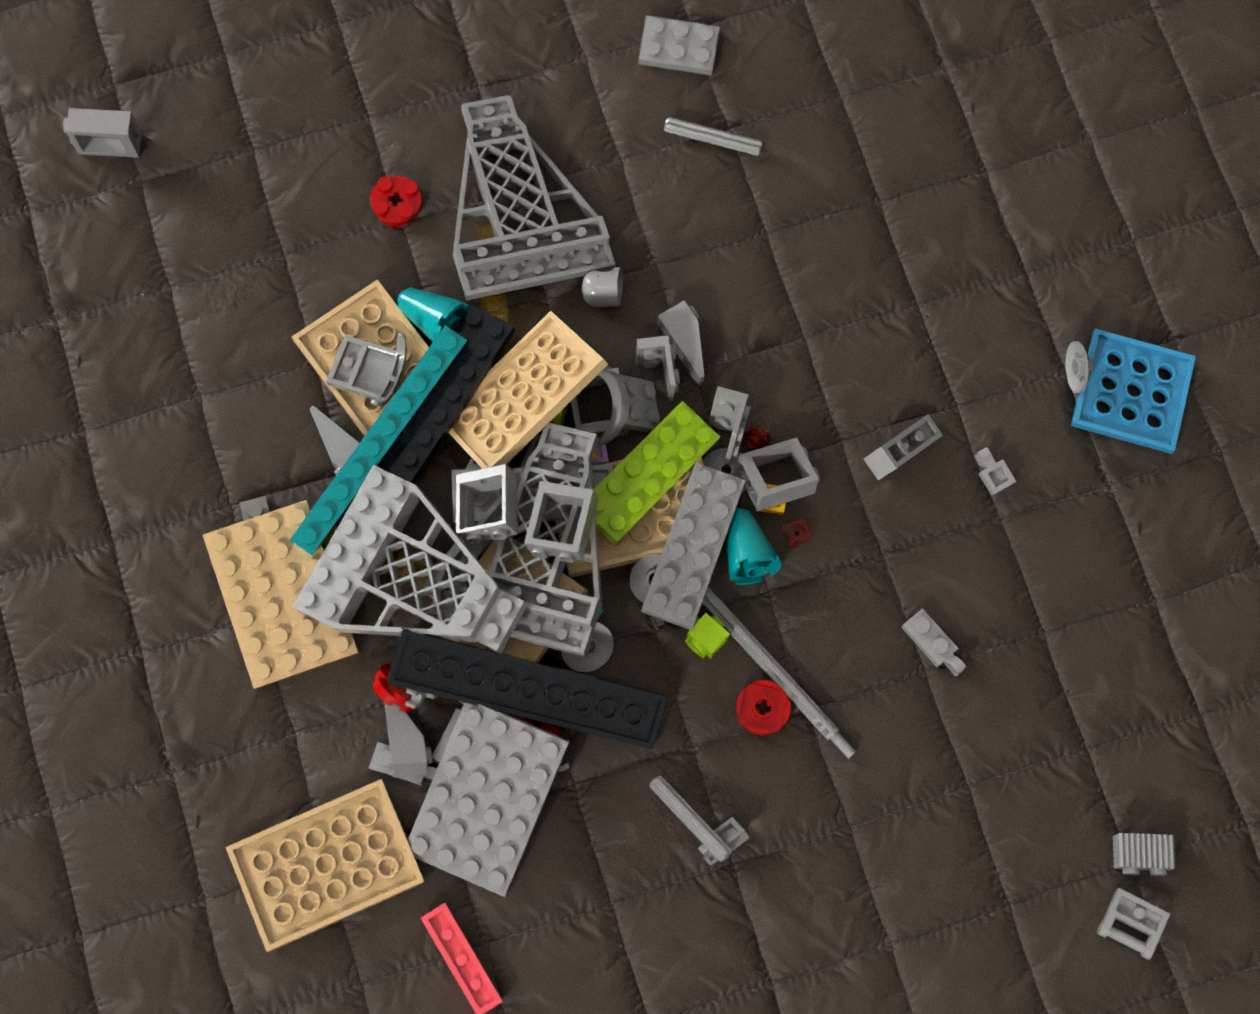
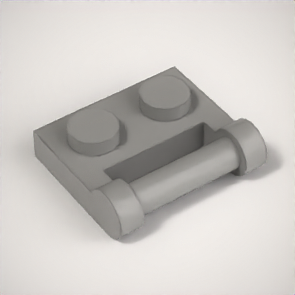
(1137, 915)

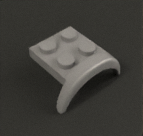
(368, 369)
(632, 405)

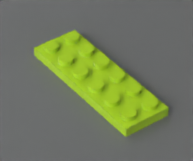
(651, 471)

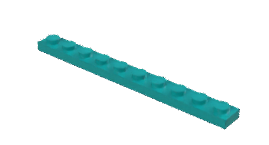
(378, 441)

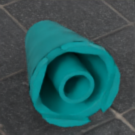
(431, 311)
(749, 550)

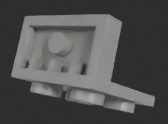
(658, 350)
(730, 414)

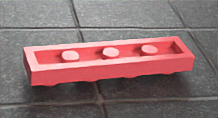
(461, 959)

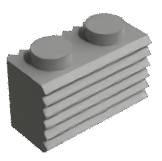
(1144, 852)

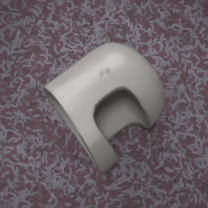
(603, 288)

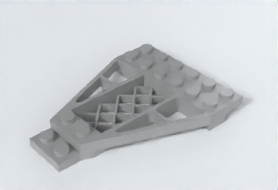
(531, 255)
(357, 559)
(553, 615)

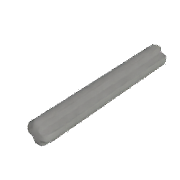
(713, 136)
(690, 818)

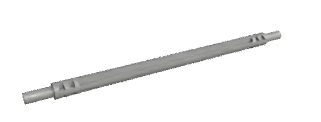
(776, 672)

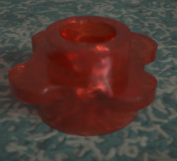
(757, 437)
(800, 526)

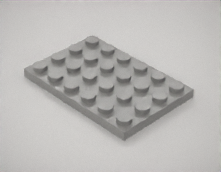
(486, 797)

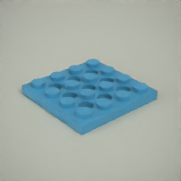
(1153, 358)

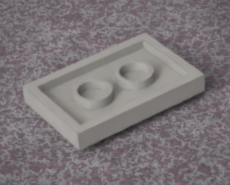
(678, 45)

